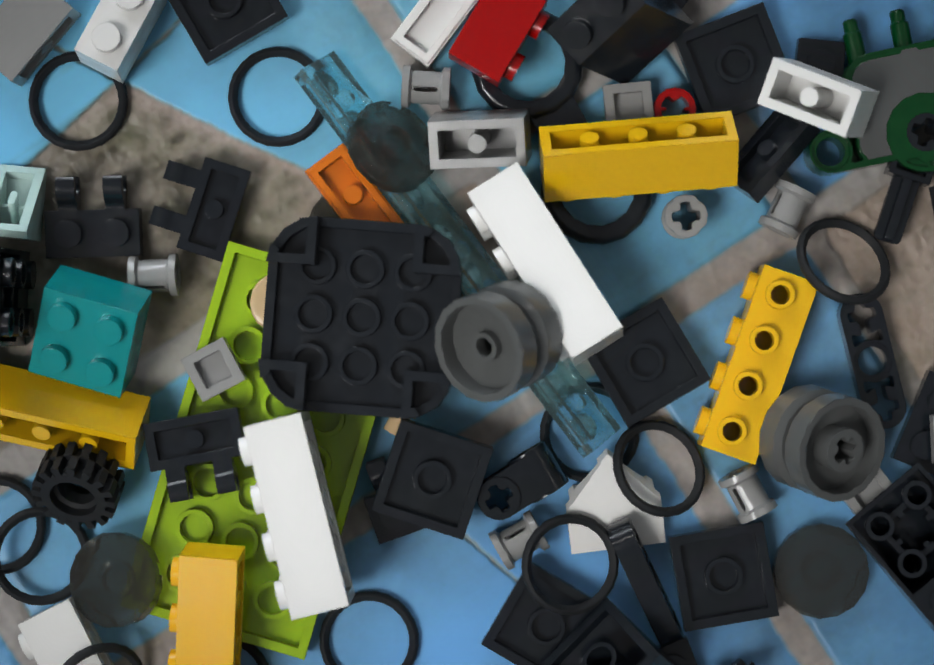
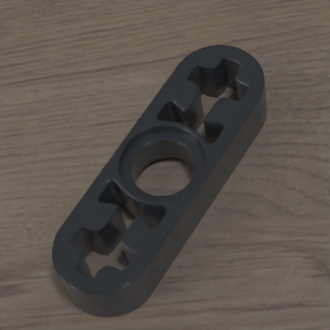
(873, 323)
(645, 582)

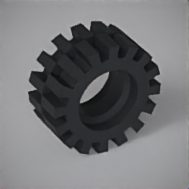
(71, 465)

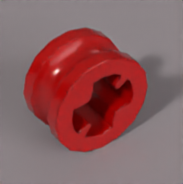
(673, 95)

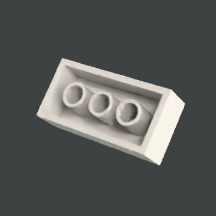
(541, 256)
(298, 515)

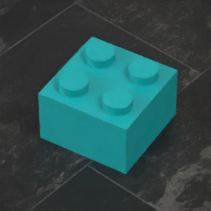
(89, 330)

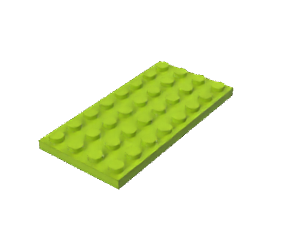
(231, 515)

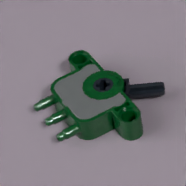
(904, 102)

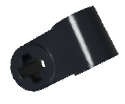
(529, 478)

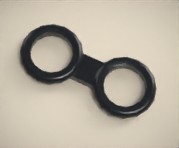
(562, 109)

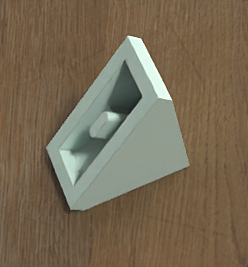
(22, 202)

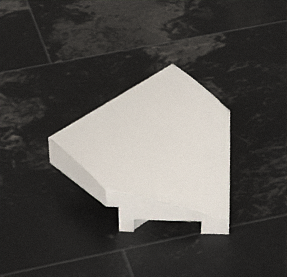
(603, 501)

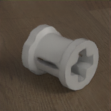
(413, 78)
(693, 205)
(787, 209)
(155, 274)
(747, 493)
(512, 540)

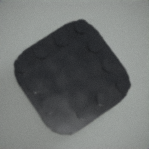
(357, 316)

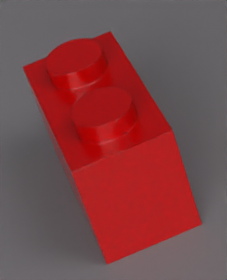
(495, 35)

